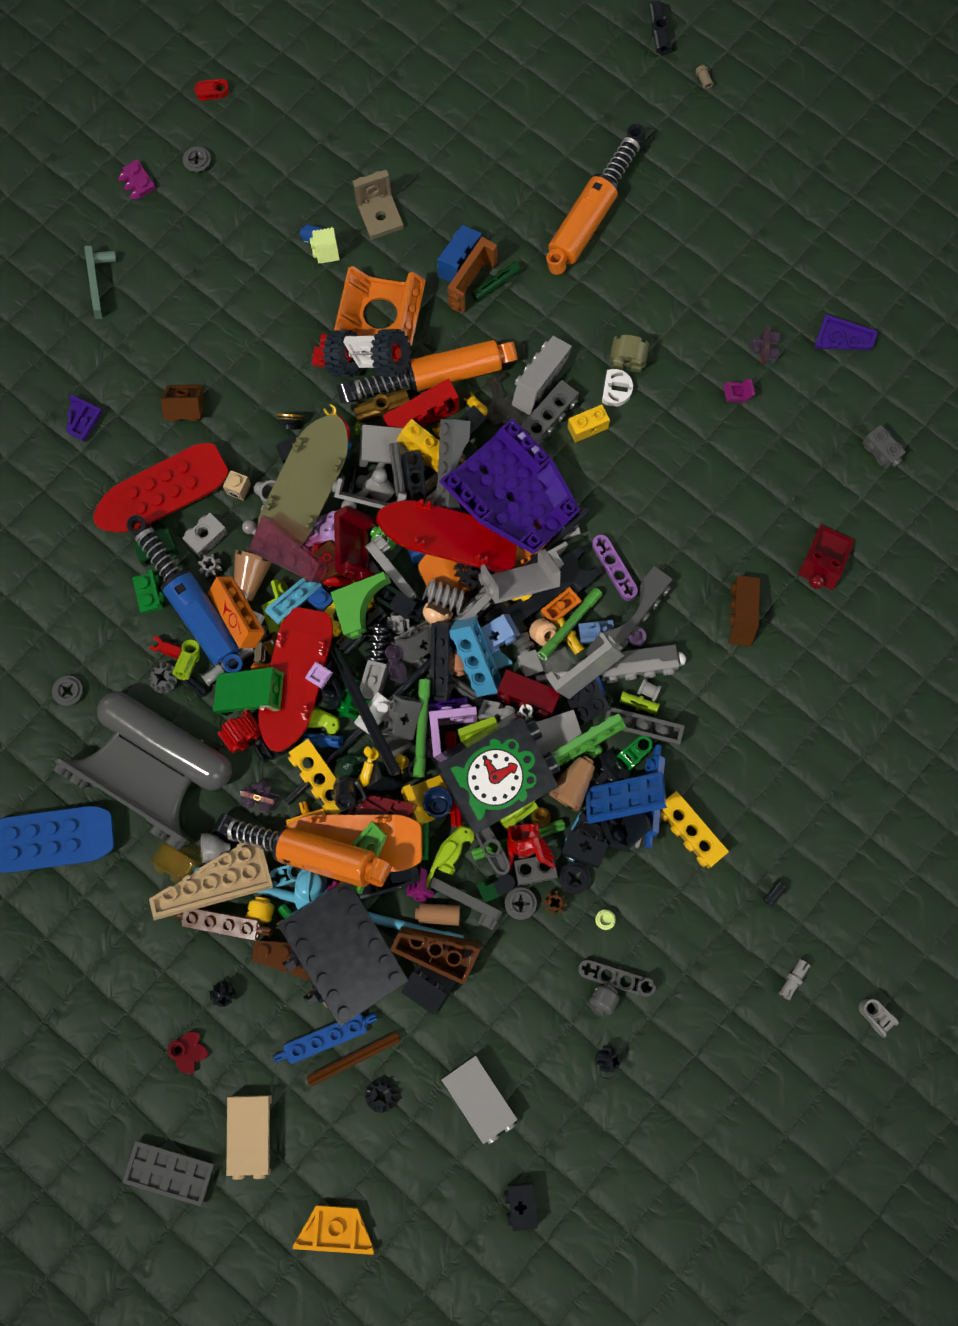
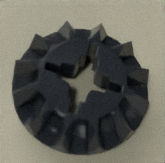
(574, 868)
(379, 1105)

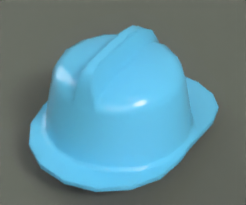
(308, 887)

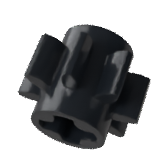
(417, 613)
(222, 994)
(608, 1059)

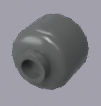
(604, 1000)

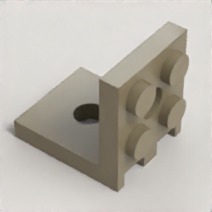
(375, 199)

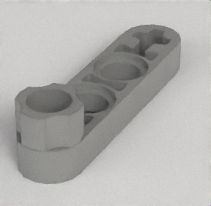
(377, 548)

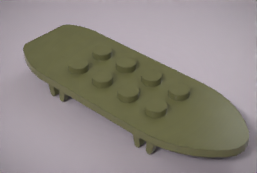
(308, 476)

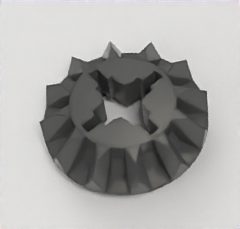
(190, 157)
(162, 686)
(58, 692)
(514, 911)

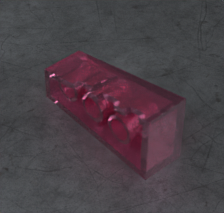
(281, 548)

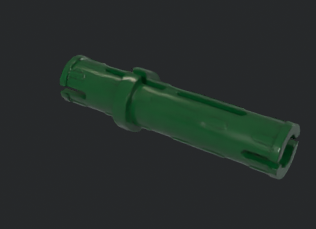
(502, 277)

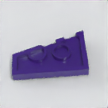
(844, 335)

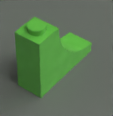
(352, 603)

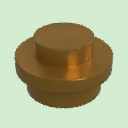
(541, 816)

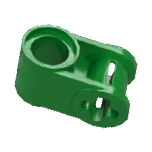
(634, 752)

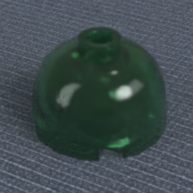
(349, 765)

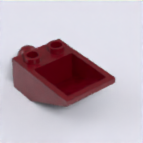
(826, 558)

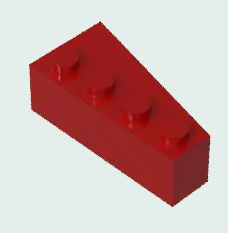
(425, 408)

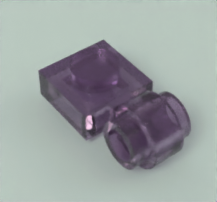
(396, 669)

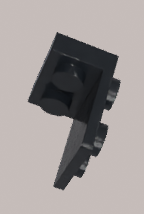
(625, 831)

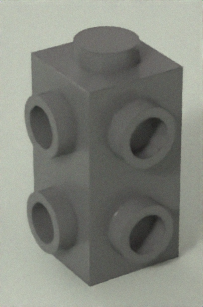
(884, 447)

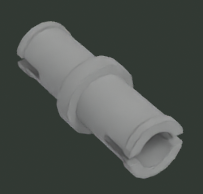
(794, 979)

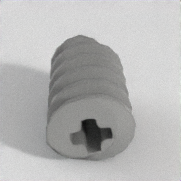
(444, 595)

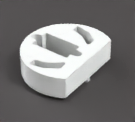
(617, 378)

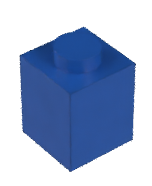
(320, 600)

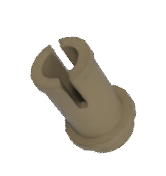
(702, 73)

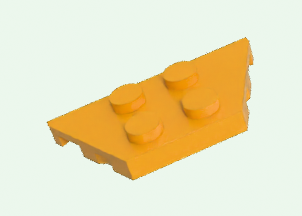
(335, 1231)

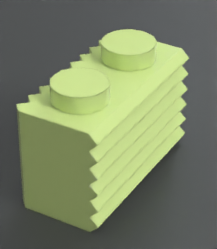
(324, 245)

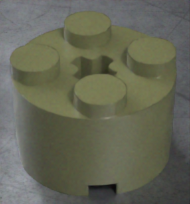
(629, 353)

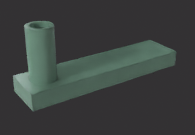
(91, 260)

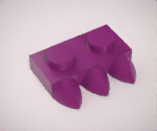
(136, 179)

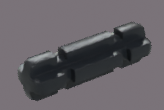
(195, 686)

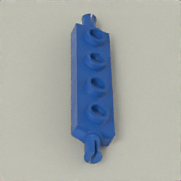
(654, 765)
(324, 1039)

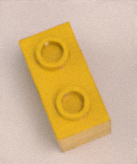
(588, 423)

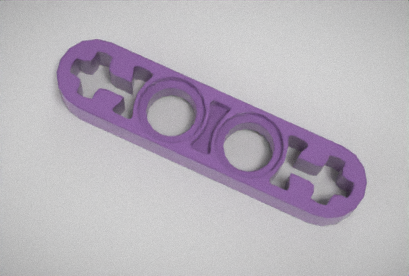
(611, 569)

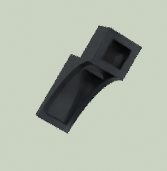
(395, 882)

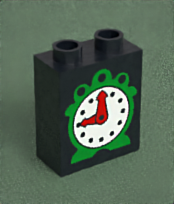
(497, 771)

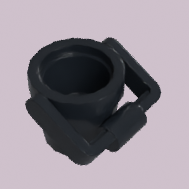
(331, 695)
(345, 793)

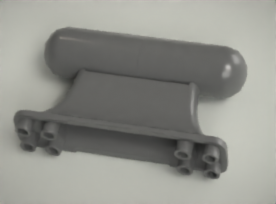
(147, 764)

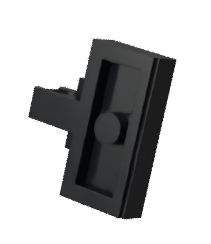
(611, 767)

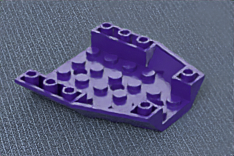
(516, 469)

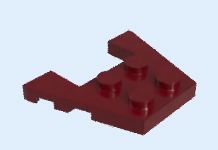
(382, 806)

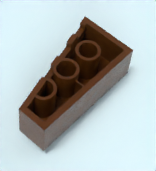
(438, 952)
(273, 955)

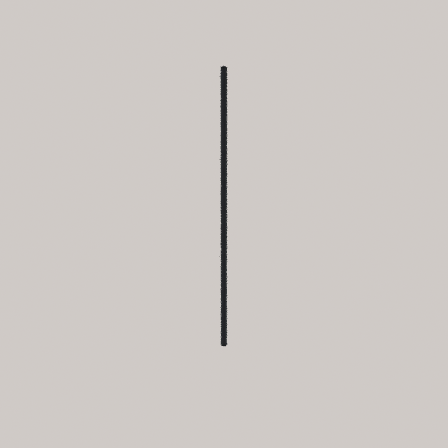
(422, 669)

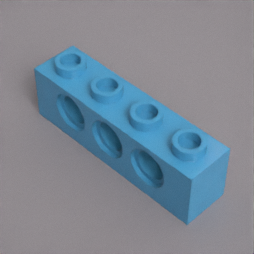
(470, 630)

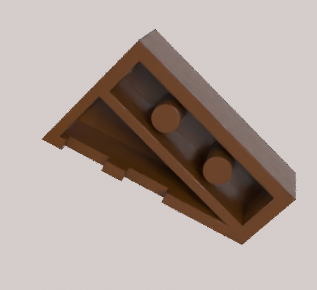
(745, 610)

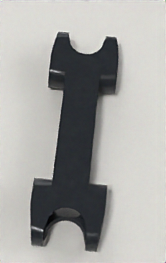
(570, 576)

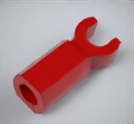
(166, 648)

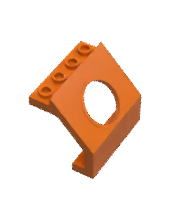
(363, 289)

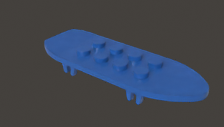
(55, 838)

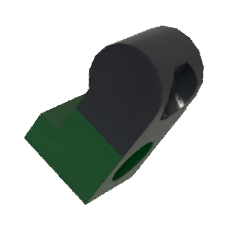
(497, 889)

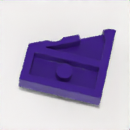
(81, 418)

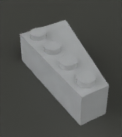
(540, 374)

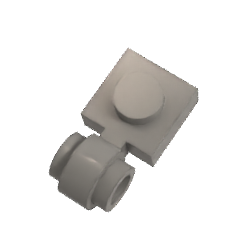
(496, 709)

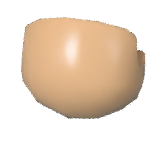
(436, 613)

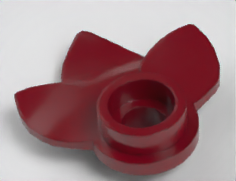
(191, 1052)

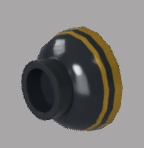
(289, 421)

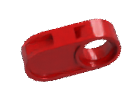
(207, 90)

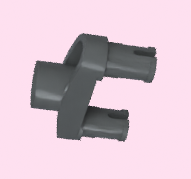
(497, 860)

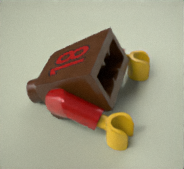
(326, 552)

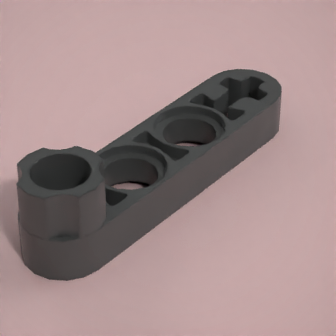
(489, 914)
(616, 976)

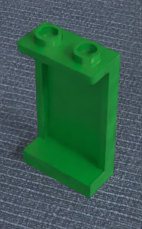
(248, 691)

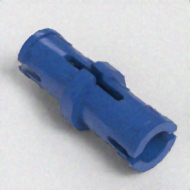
(324, 740)

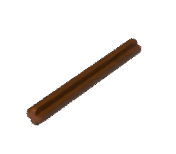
(353, 1059)

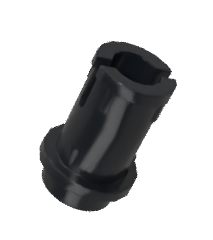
(774, 893)

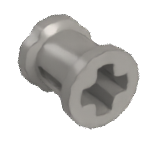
(649, 689)

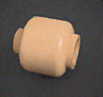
(542, 631)

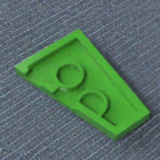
(371, 839)

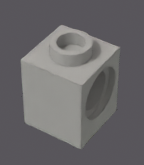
(530, 664)

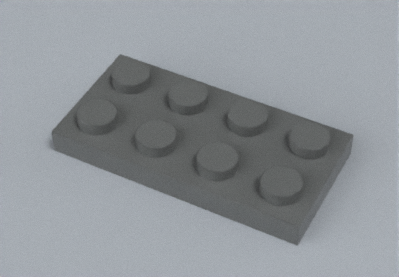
(168, 1173)

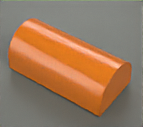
(561, 605)

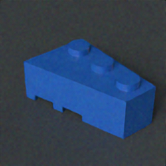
(457, 252)

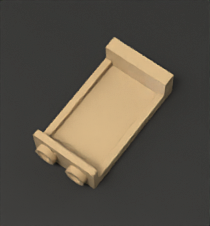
(248, 1136)

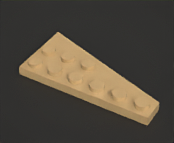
(222, 879)

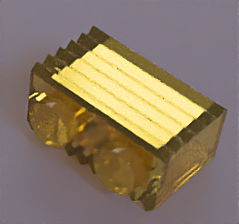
(173, 862)

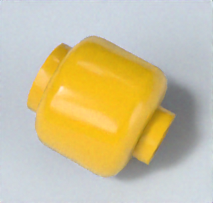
(261, 909)

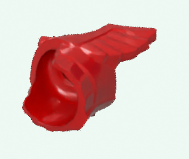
(526, 841)

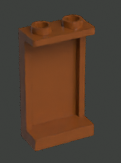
(483, 253)

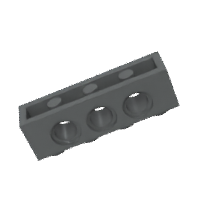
(561, 393)
(649, 726)

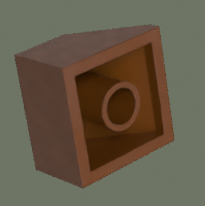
(183, 402)

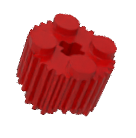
(240, 731)

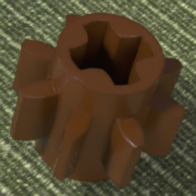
(555, 897)

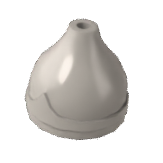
(212, 847)

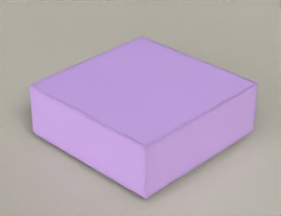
(318, 675)

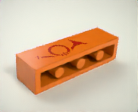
(236, 612)

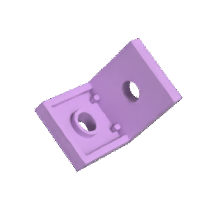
(449, 716)

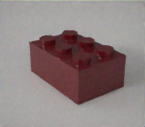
(521, 690)

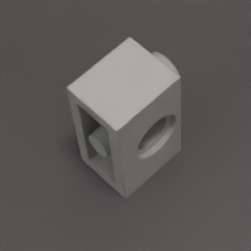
(203, 545)

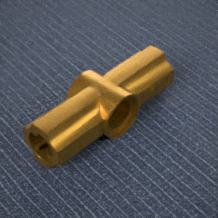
(370, 408)

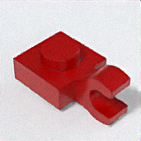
(317, 360)

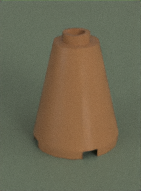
(249, 572)
(574, 783)

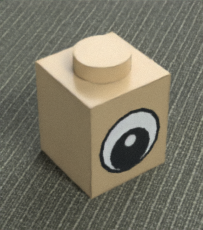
(237, 485)

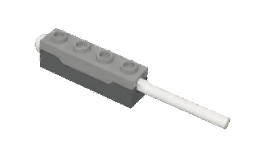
(641, 662)

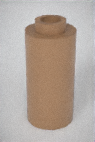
(438, 914)

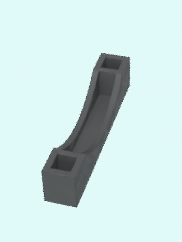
(453, 439)
(651, 589)

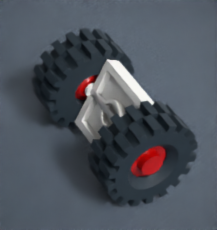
(384, 351)

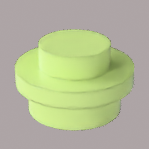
(605, 919)

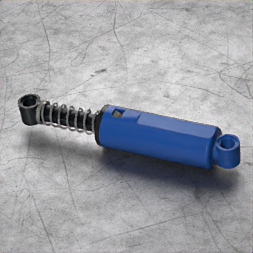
(189, 601)

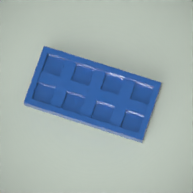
(625, 797)

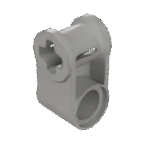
(880, 1019)

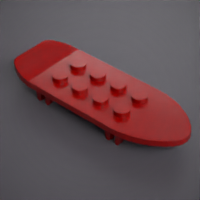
(162, 488)
(446, 535)
(300, 643)

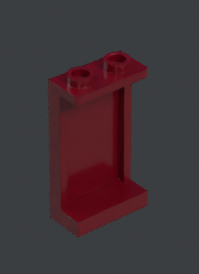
(350, 542)

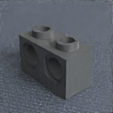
(536, 874)

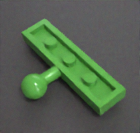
(589, 741)

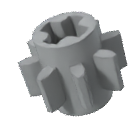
(208, 561)
(398, 623)

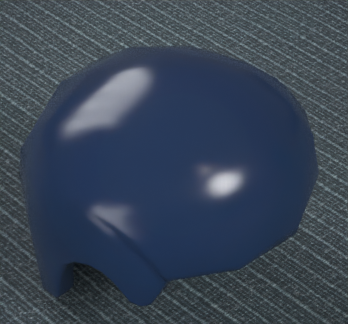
(437, 802)

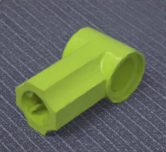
(187, 660)

